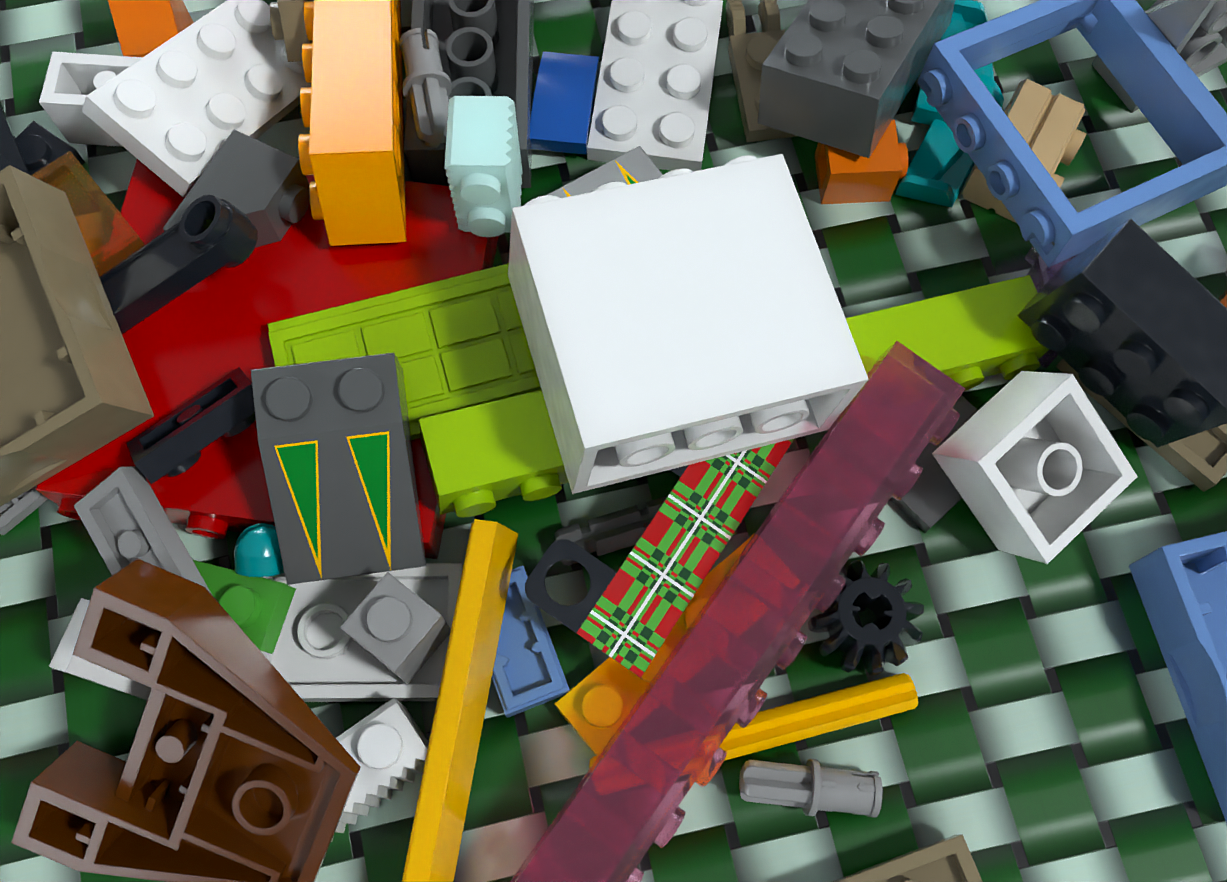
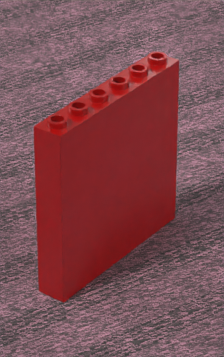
(225, 327)

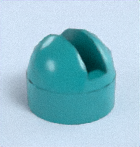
(258, 552)

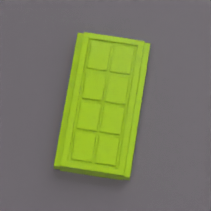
(451, 336)

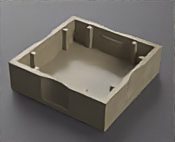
(61, 349)

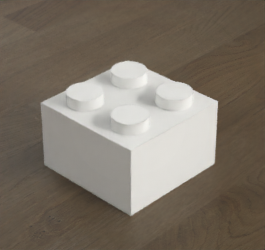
(1035, 464)

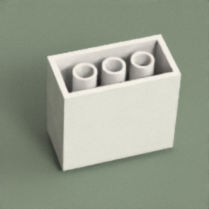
(680, 319)

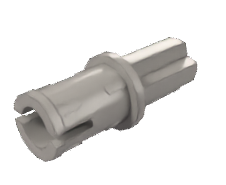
(426, 85)
(811, 787)

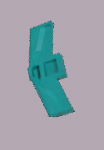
(939, 164)

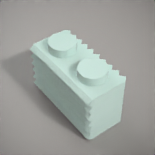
(483, 163)

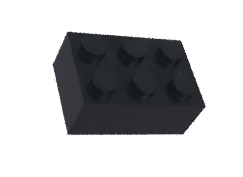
(1138, 334)

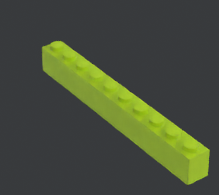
(513, 450)

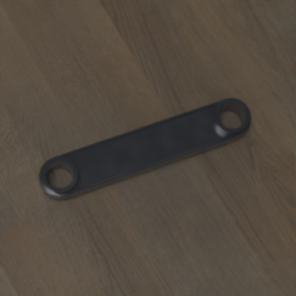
(205, 239)

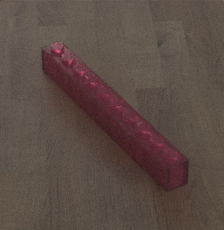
(748, 627)

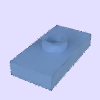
(525, 659)

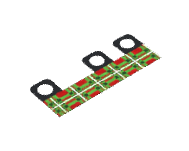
(639, 605)

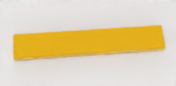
(461, 704)

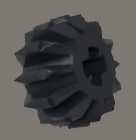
(878, 639)

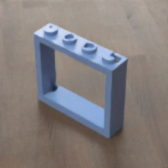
(1142, 64)

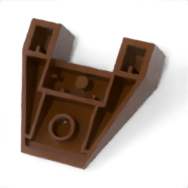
(225, 763)

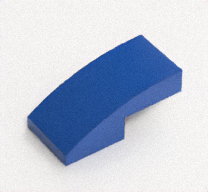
(563, 102)

